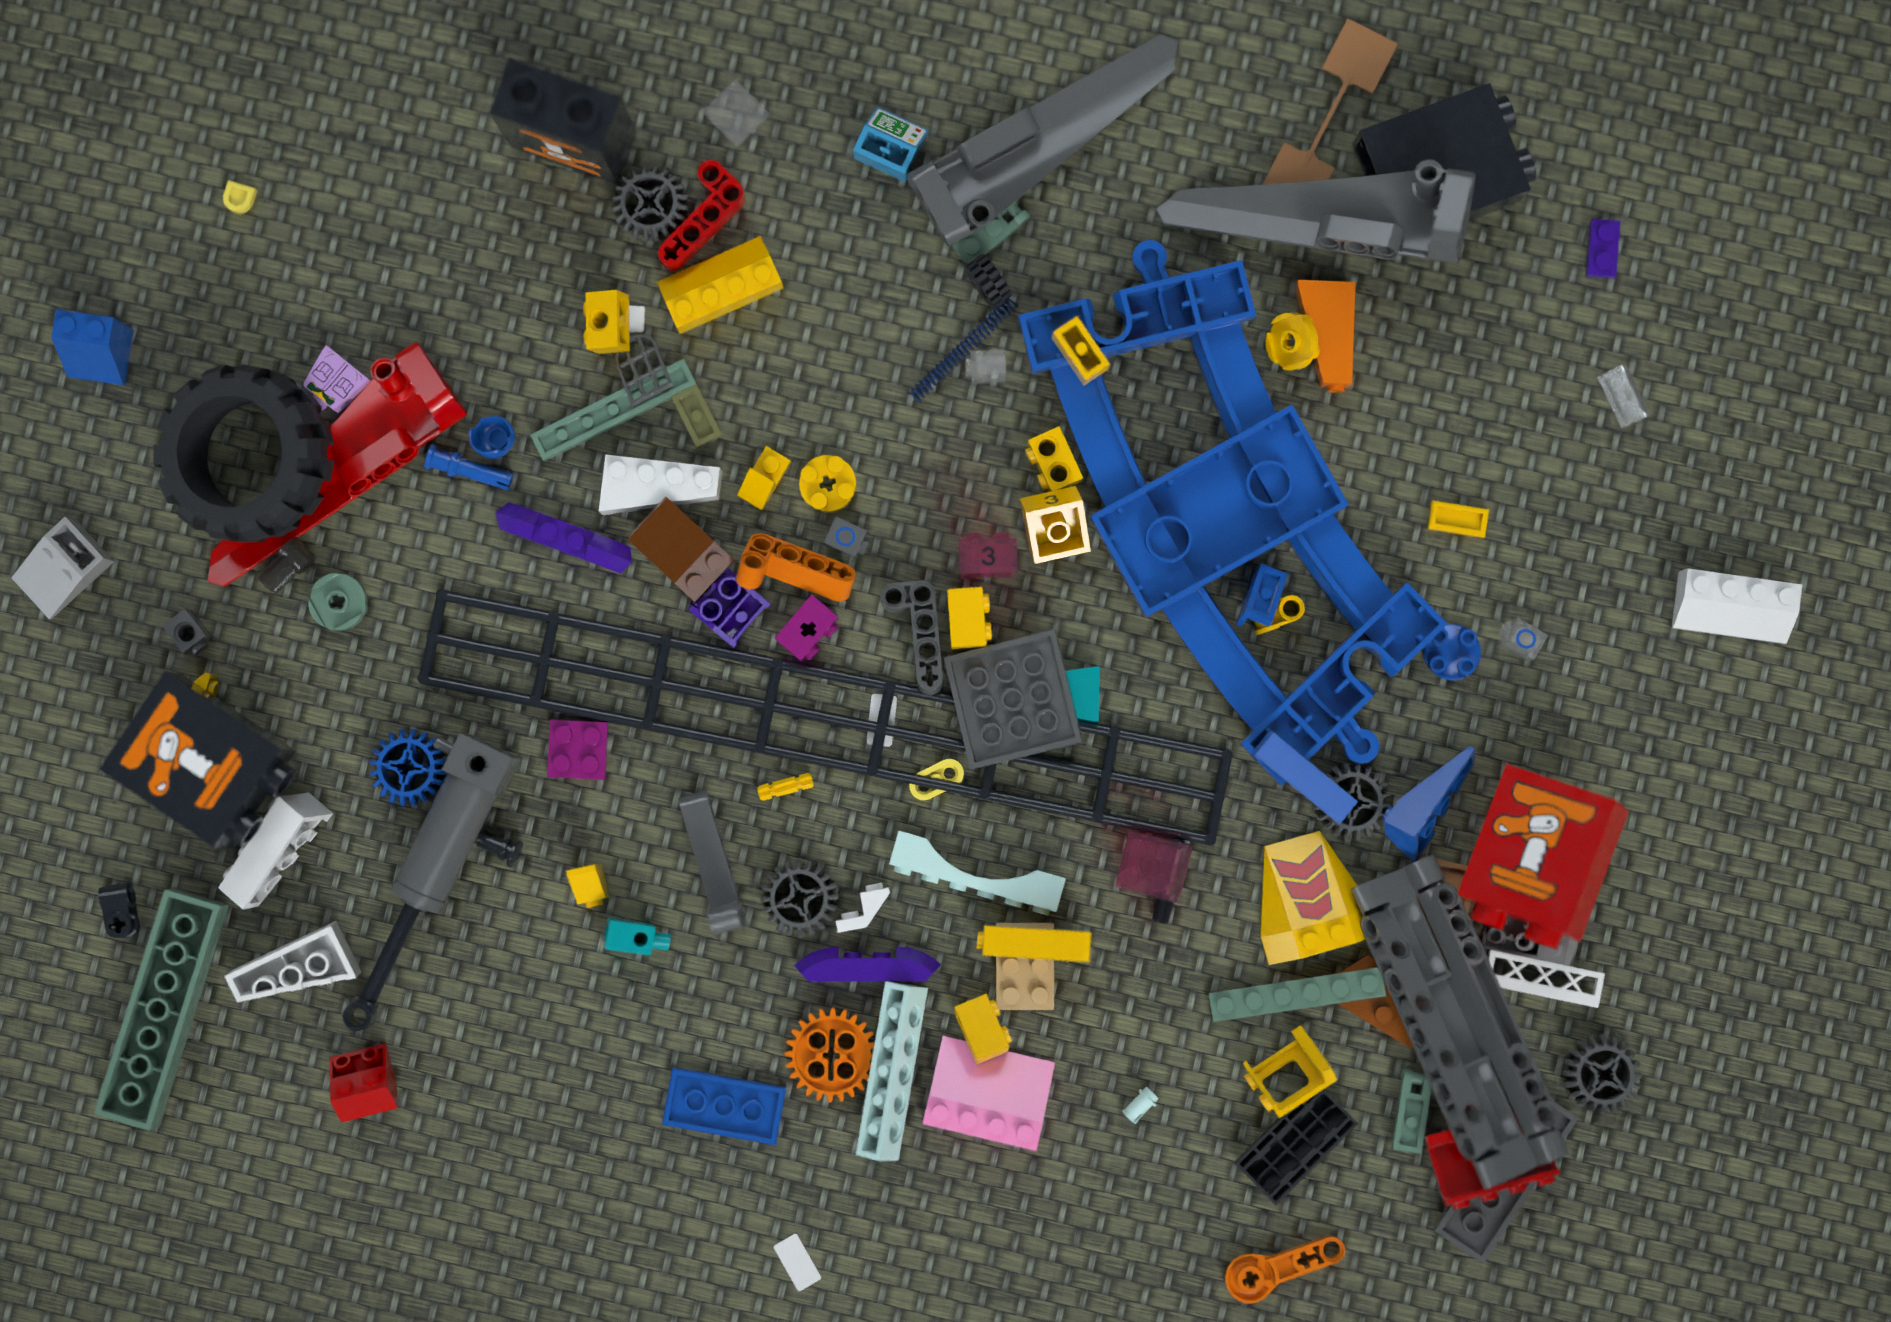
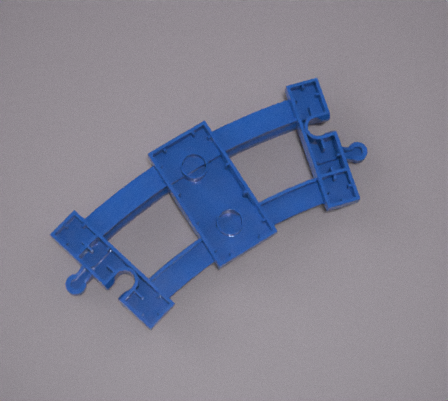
(1229, 508)

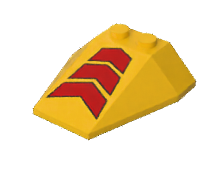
(1306, 900)

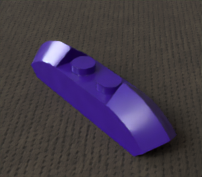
(564, 537)
(826, 966)

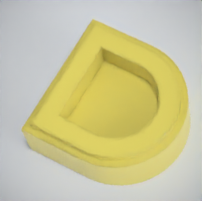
(239, 197)

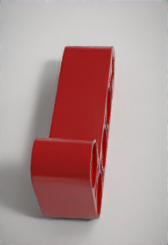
(697, 221)

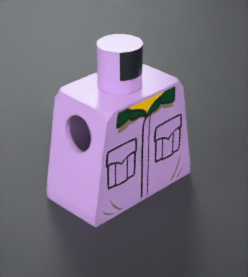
(334, 381)

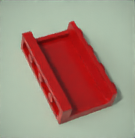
(1460, 1181)

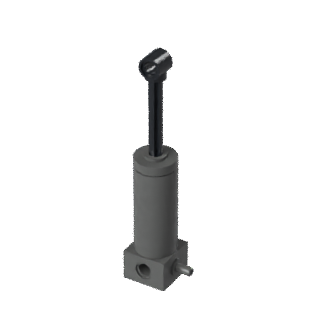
(439, 850)

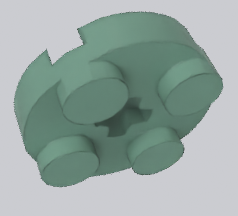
(322, 597)

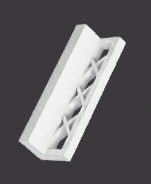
(1548, 990)

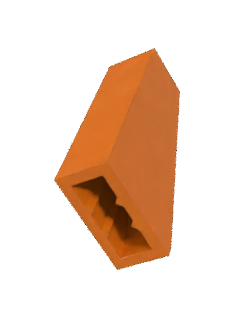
(1332, 311)

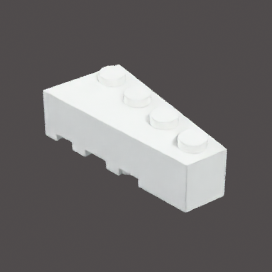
(643, 483)
(273, 848)
(303, 963)

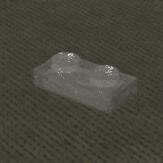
(1623, 396)

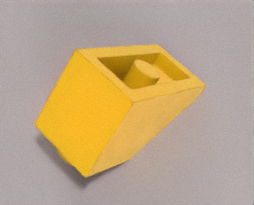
(588, 885)

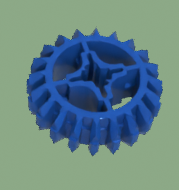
(383, 763)

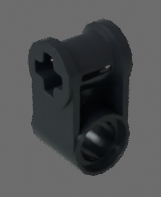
(119, 905)

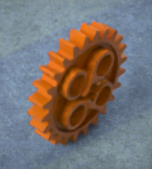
(805, 1053)

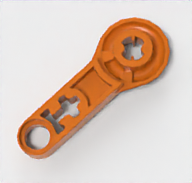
(1276, 1268)

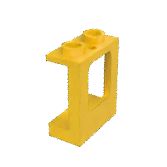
(1309, 1059)

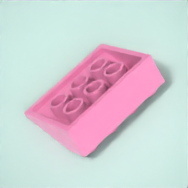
(989, 1100)

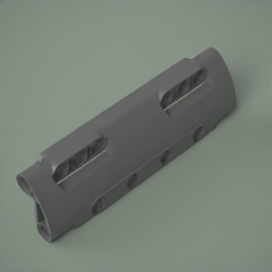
(1460, 1020)

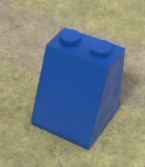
(92, 346)

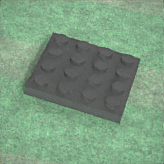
(1013, 699)

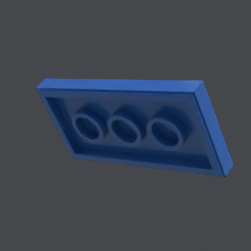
(724, 1105)

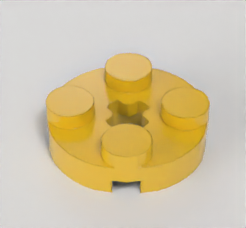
(1305, 336)
(820, 498)

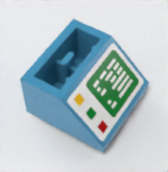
(890, 144)

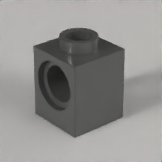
(176, 628)

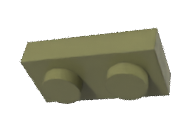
(696, 416)

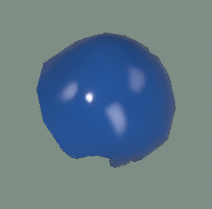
(492, 437)

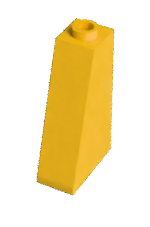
(1035, 943)

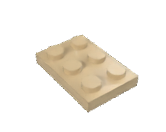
(1025, 981)

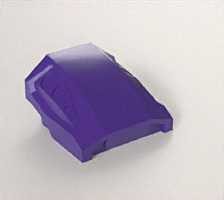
(728, 607)

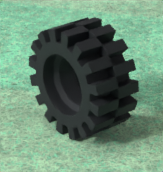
(988, 281)

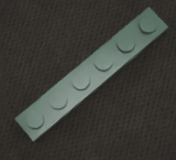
(608, 413)
(1297, 994)

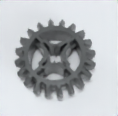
(634, 187)
(1354, 788)
(776, 906)
(1608, 1063)

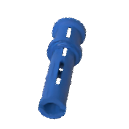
(456, 465)

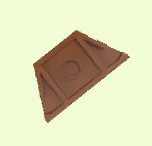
(1377, 1011)

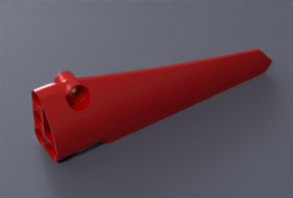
(370, 443)

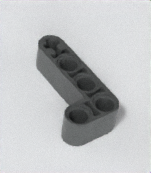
(920, 637)

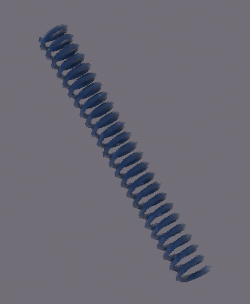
(961, 346)

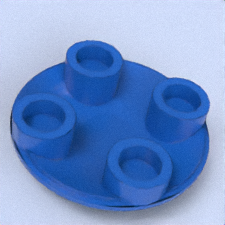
(1453, 652)

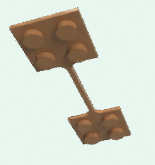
(1357, 60)

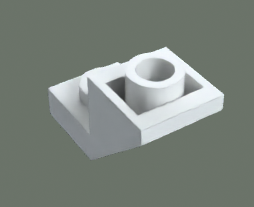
(871, 902)

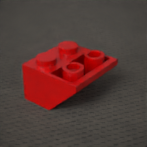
(362, 1083)

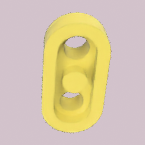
(937, 771)

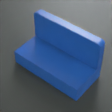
(1262, 595)

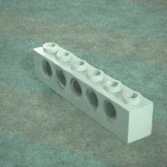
(891, 1071)

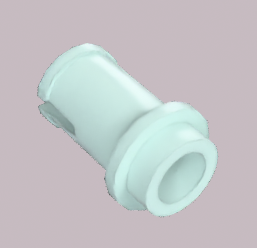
(1140, 1105)

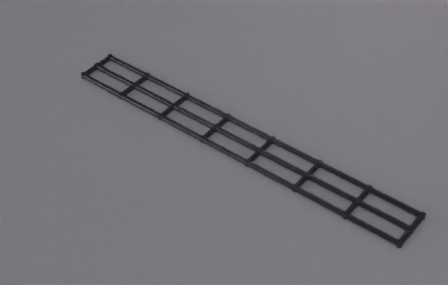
(769, 705)

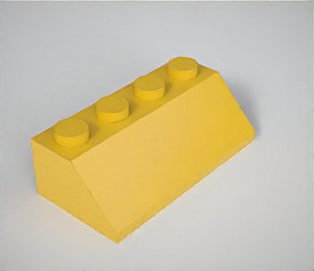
(720, 284)

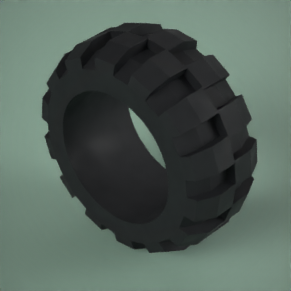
(186, 444)

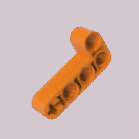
(793, 566)

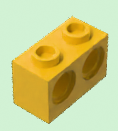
(1061, 458)

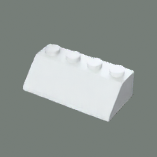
(1736, 605)

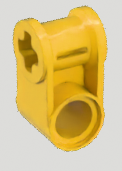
(1280, 617)

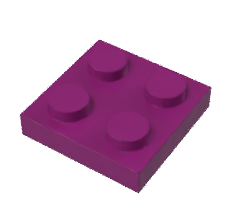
(577, 749)

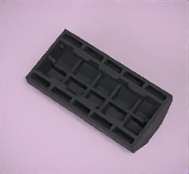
(1295, 1145)

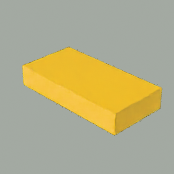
(1458, 519)

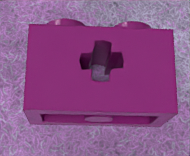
(810, 613)

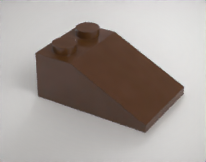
(680, 549)

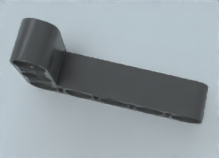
(713, 863)

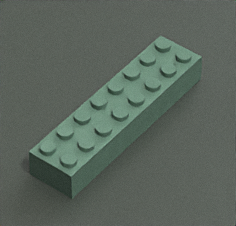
(161, 1009)

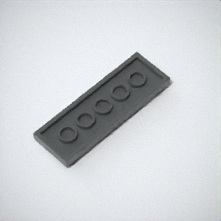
(1482, 1224)

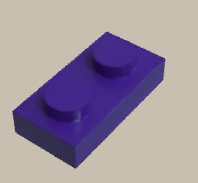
(1602, 248)

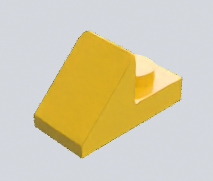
(763, 478)

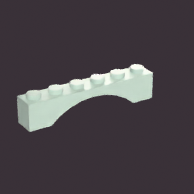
(1035, 888)

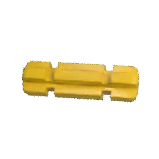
(785, 786)

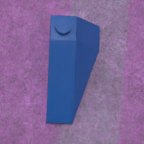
(1415, 814)

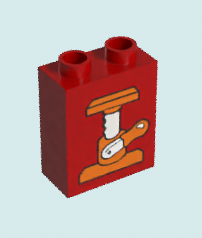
(1542, 856)

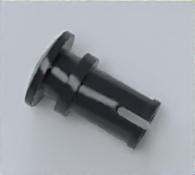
(503, 848)

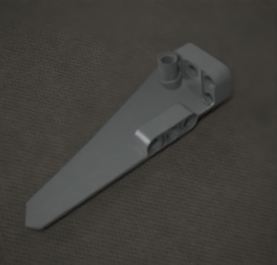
(1026, 147)
(1346, 215)

